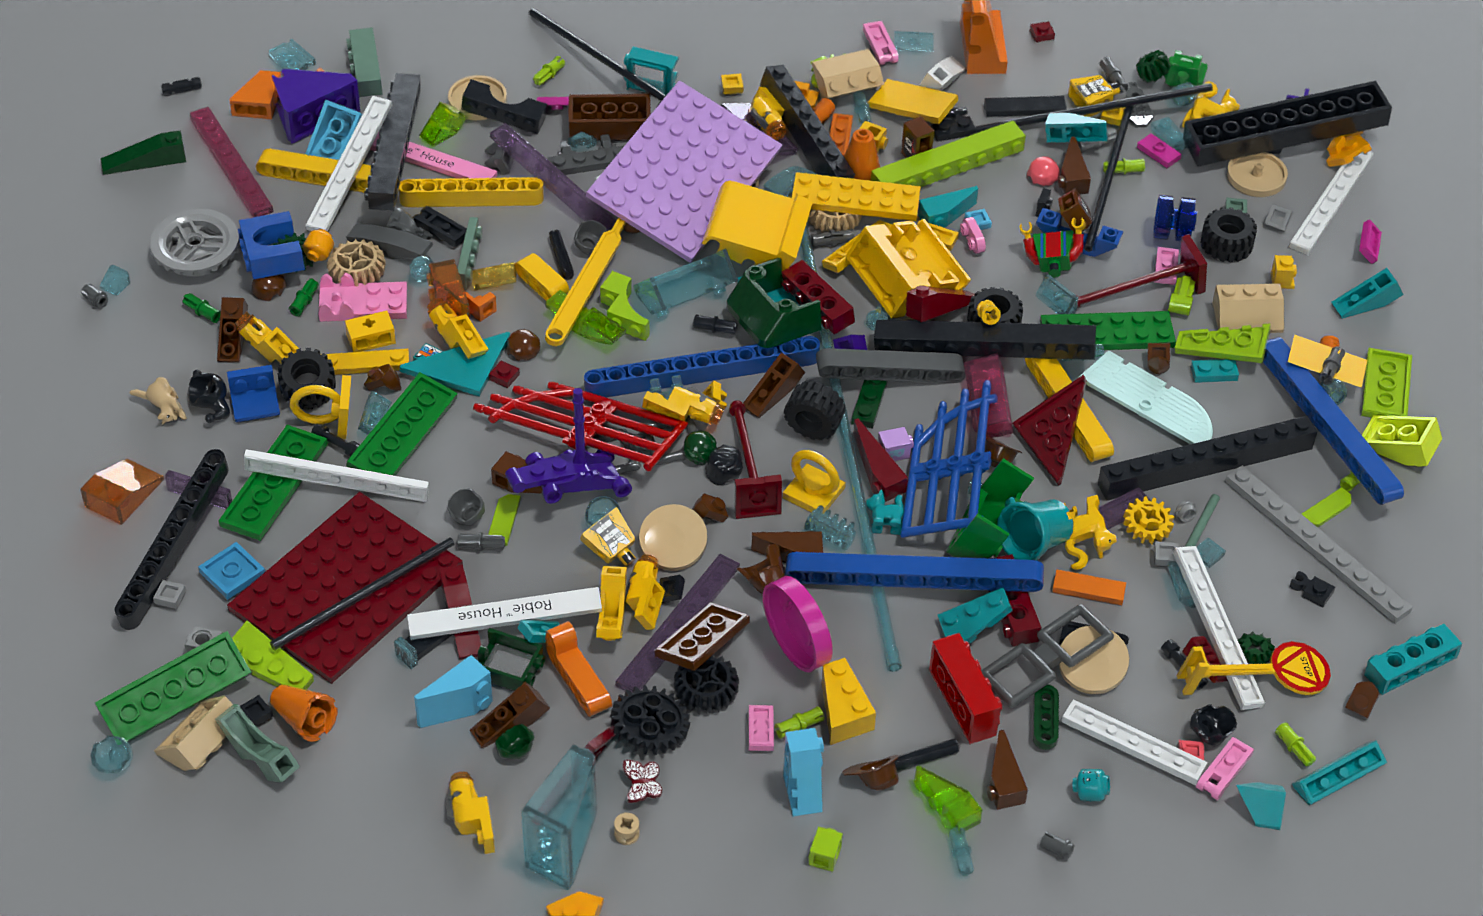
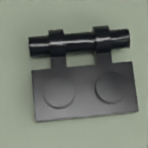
(956, 127)

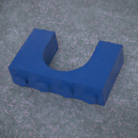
(271, 260)

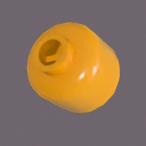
(318, 245)

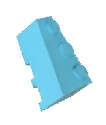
(803, 771)

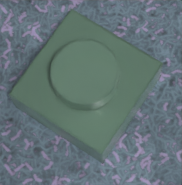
(1236, 204)

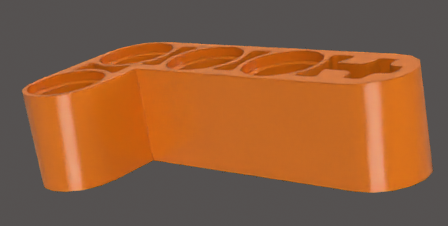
(575, 670)

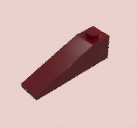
(929, 302)
(879, 466)
(455, 595)

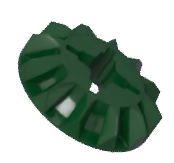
(1256, 656)

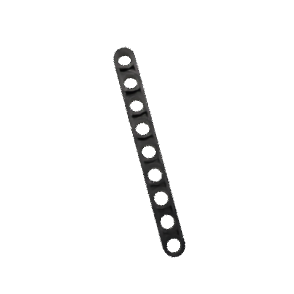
(168, 547)

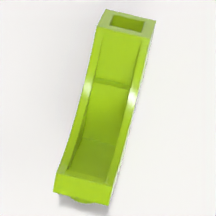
(615, 293)

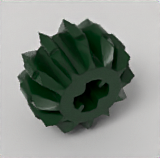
(1153, 66)

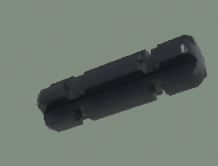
(181, 86)

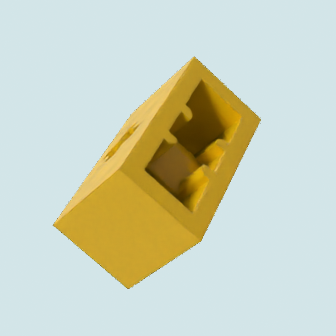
(370, 331)

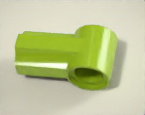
(1182, 297)

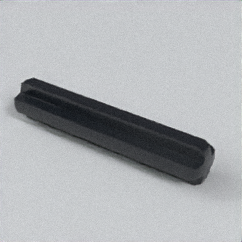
(561, 254)
(927, 754)

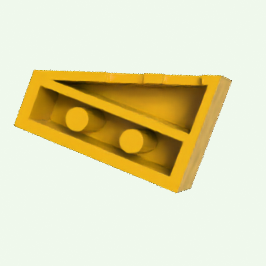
(846, 703)

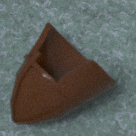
(765, 571)

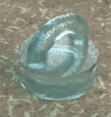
(873, 315)

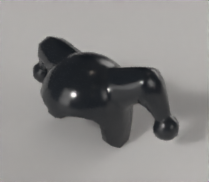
(209, 391)

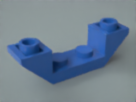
(1106, 241)

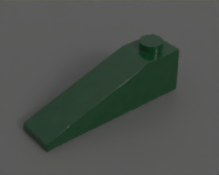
(152, 152)

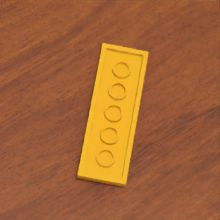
(858, 196)

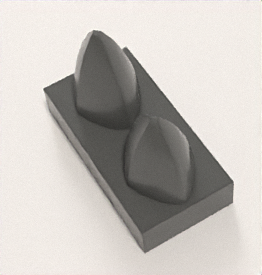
(500, 160)

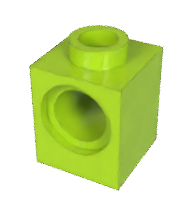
(825, 848)

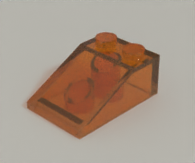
(447, 284)
(119, 489)

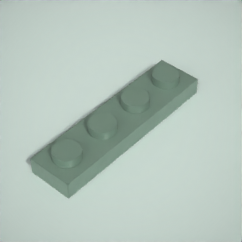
(469, 248)

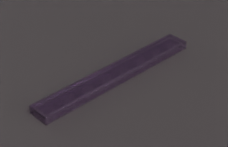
(551, 176)
(698, 597)

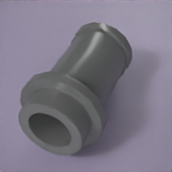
(98, 298)
(1057, 845)

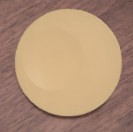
(458, 88)
(1257, 174)
(673, 537)
(1100, 670)

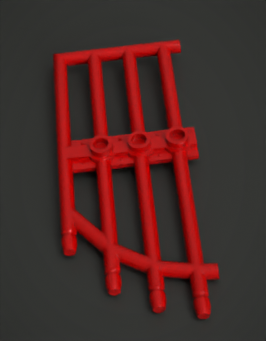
(595, 418)

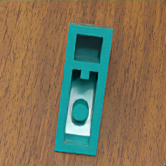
(1063, 126)
(947, 207)
(1369, 295)

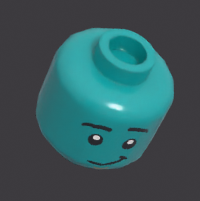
(1092, 784)

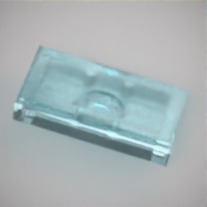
(913, 41)

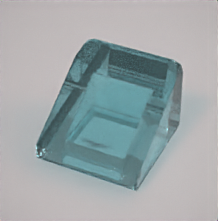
(115, 280)

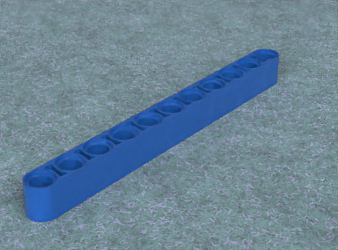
(697, 367)
(1333, 424)
(915, 571)

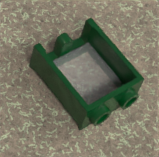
(511, 659)

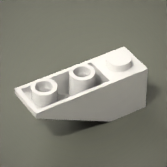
(943, 74)

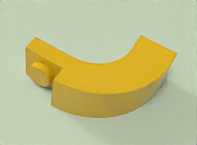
(613, 603)

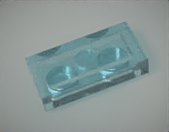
(1169, 133)
(374, 410)

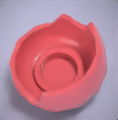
(1043, 171)

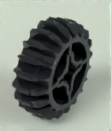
(709, 690)

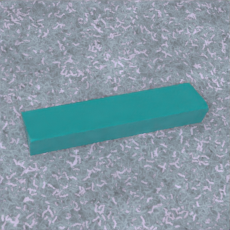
(1340, 772)

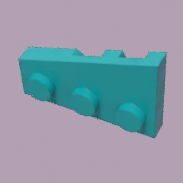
(975, 615)

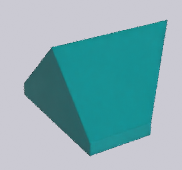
(1264, 803)

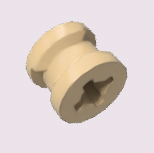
(621, 833)

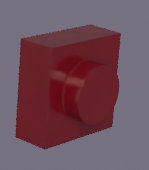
(1042, 31)
(504, 374)

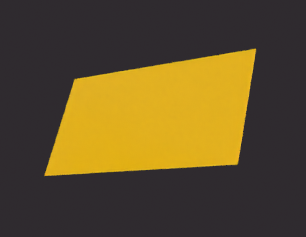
(1313, 354)

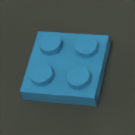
(231, 570)

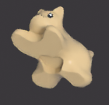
(163, 397)

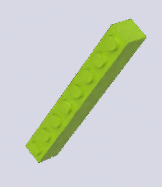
(954, 157)

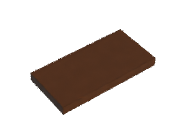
(702, 636)

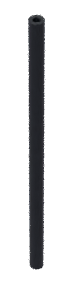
(362, 593)

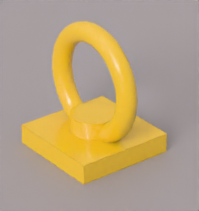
(339, 408)
(811, 485)

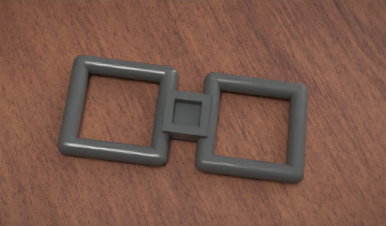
(666, 458)
(1047, 655)

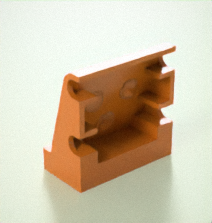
(982, 38)

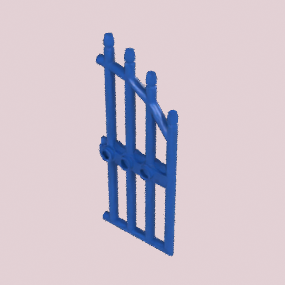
(954, 466)

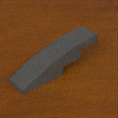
(393, 241)

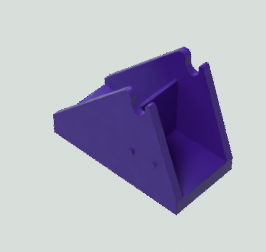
(304, 94)

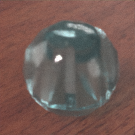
(1185, 100)
(420, 267)
(1336, 390)

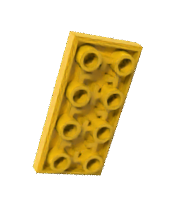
(913, 101)

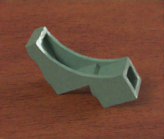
(251, 744)

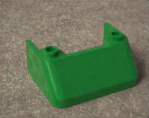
(982, 535)

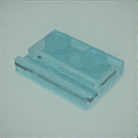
(291, 56)

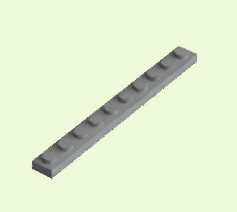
(1319, 544)

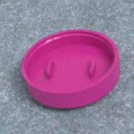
(797, 624)

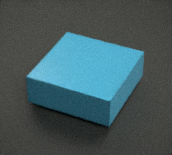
(981, 218)

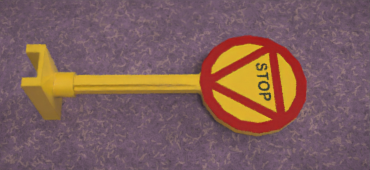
(1292, 664)

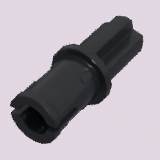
(715, 324)

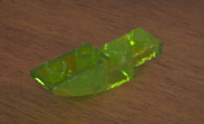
(590, 323)

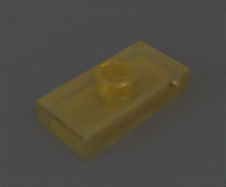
(494, 276)

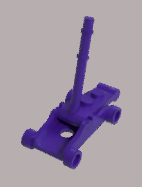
(570, 470)

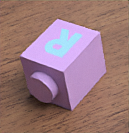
(896, 443)

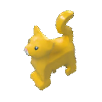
(1204, 107)
(1087, 527)

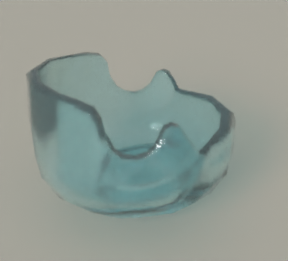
(598, 508)
(111, 755)

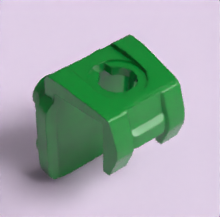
(1185, 69)

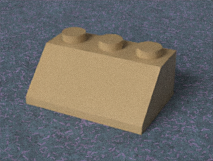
(847, 74)
(1249, 305)
(195, 735)

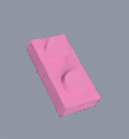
(1165, 259)

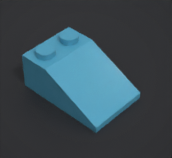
(333, 131)
(455, 694)

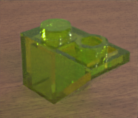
(442, 124)

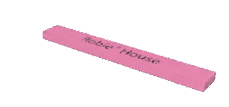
(443, 162)

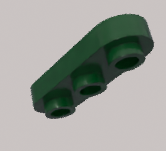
(1048, 710)

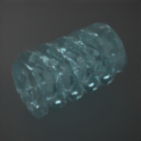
(831, 528)

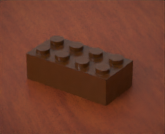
(608, 114)

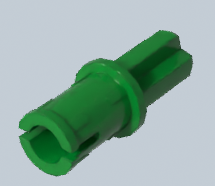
(303, 297)
(202, 307)

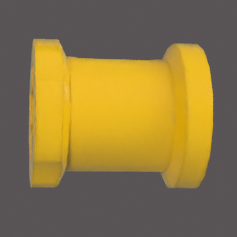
(987, 318)

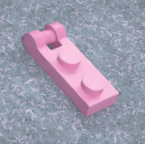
(880, 42)
(1225, 768)

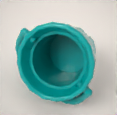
(1034, 527)

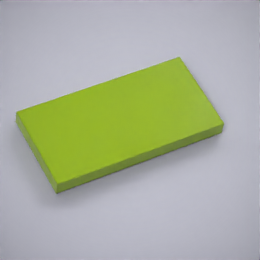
(1386, 383)

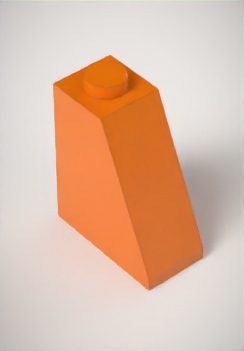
(256, 97)

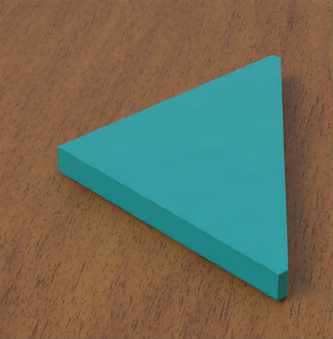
(456, 370)

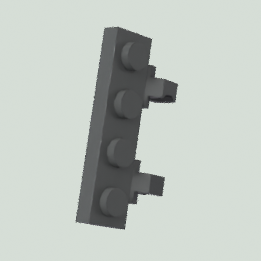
(571, 162)

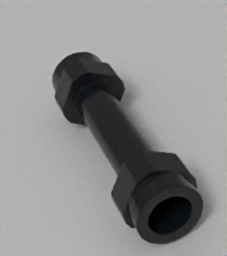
(349, 447)
(1171, 650)

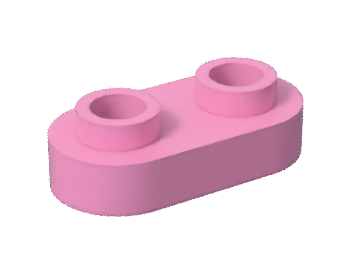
(973, 235)

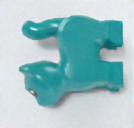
(886, 514)

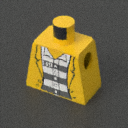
(1091, 91)
(610, 538)

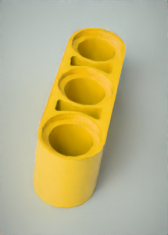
(540, 276)

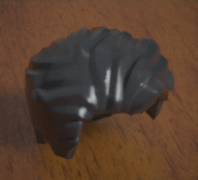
(724, 464)
(1213, 723)

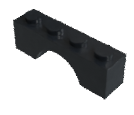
(524, 115)

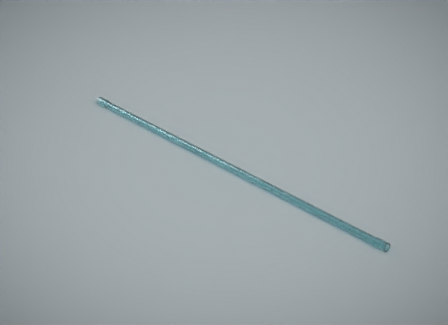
(891, 651)

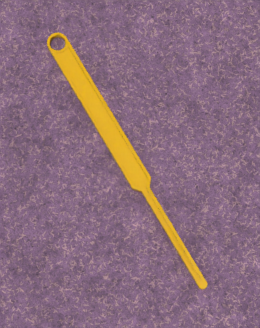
(585, 284)

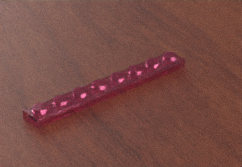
(231, 162)

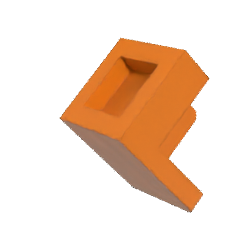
(482, 306)

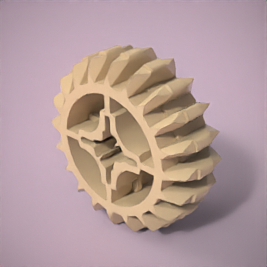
(833, 220)
(359, 259)

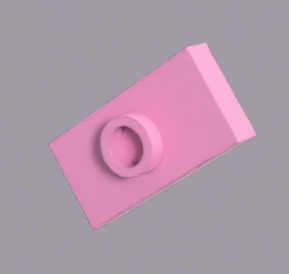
(761, 728)

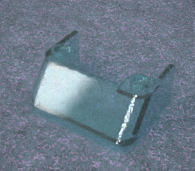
(686, 283)

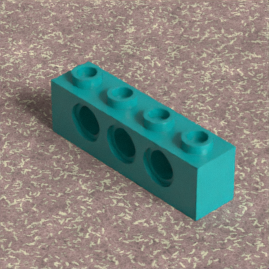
(1412, 658)

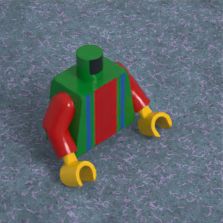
(1054, 250)

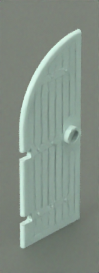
(1149, 398)

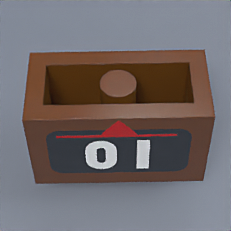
(916, 137)
(1073, 206)

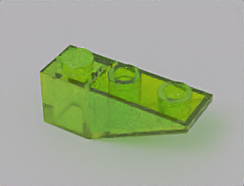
(951, 801)

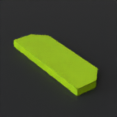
(1328, 507)
(505, 516)

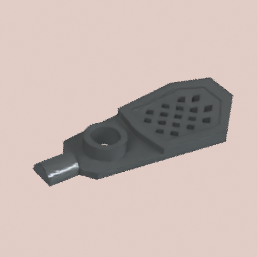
(1141, 113)

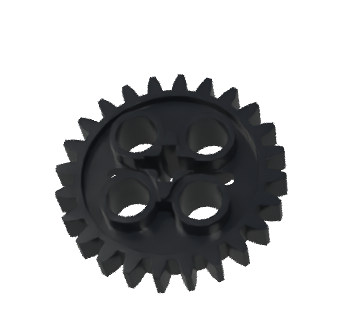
(650, 720)

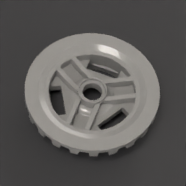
(213, 229)

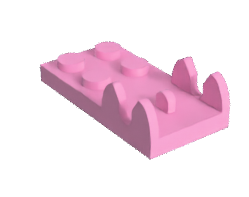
(349, 301)

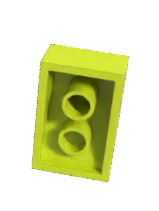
(1404, 438)

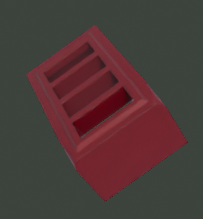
(1210, 654)

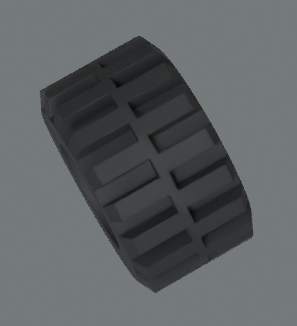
(1228, 234)
(1005, 301)
(302, 363)
(814, 410)

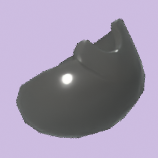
(588, 235)
(466, 506)

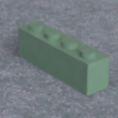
(365, 61)

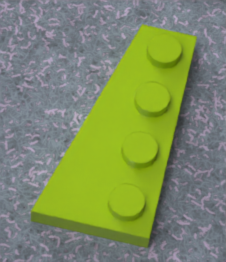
(1233, 344)
(269, 664)

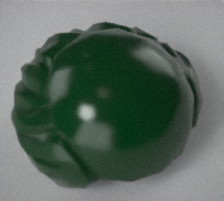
(699, 446)
(515, 742)

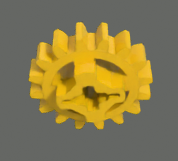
(1150, 521)

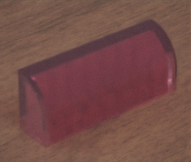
(999, 414)

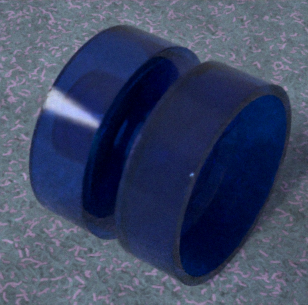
(1181, 218)

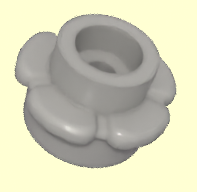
(1186, 511)

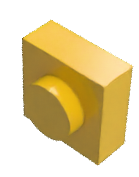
(732, 83)
(1113, 116)

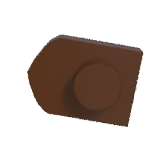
(1158, 357)
(383, 376)
(711, 507)
(1363, 698)

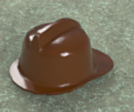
(999, 451)
(876, 774)

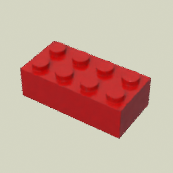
(965, 688)

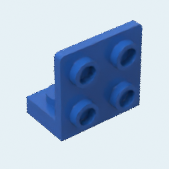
(253, 393)

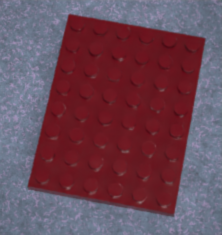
(331, 564)

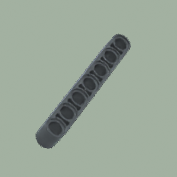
(890, 365)

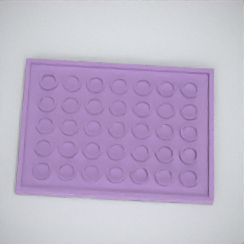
(675, 166)

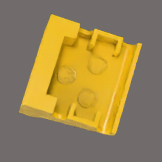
(757, 224)
(901, 261)

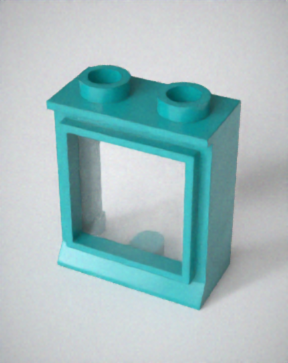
(651, 67)

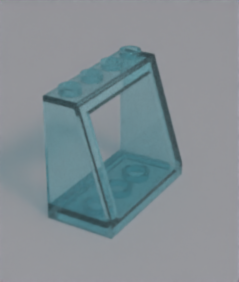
(561, 818)

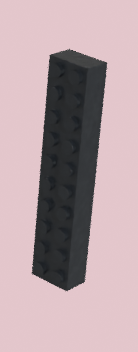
(1286, 123)

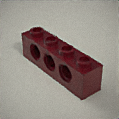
(809, 286)
(1021, 623)

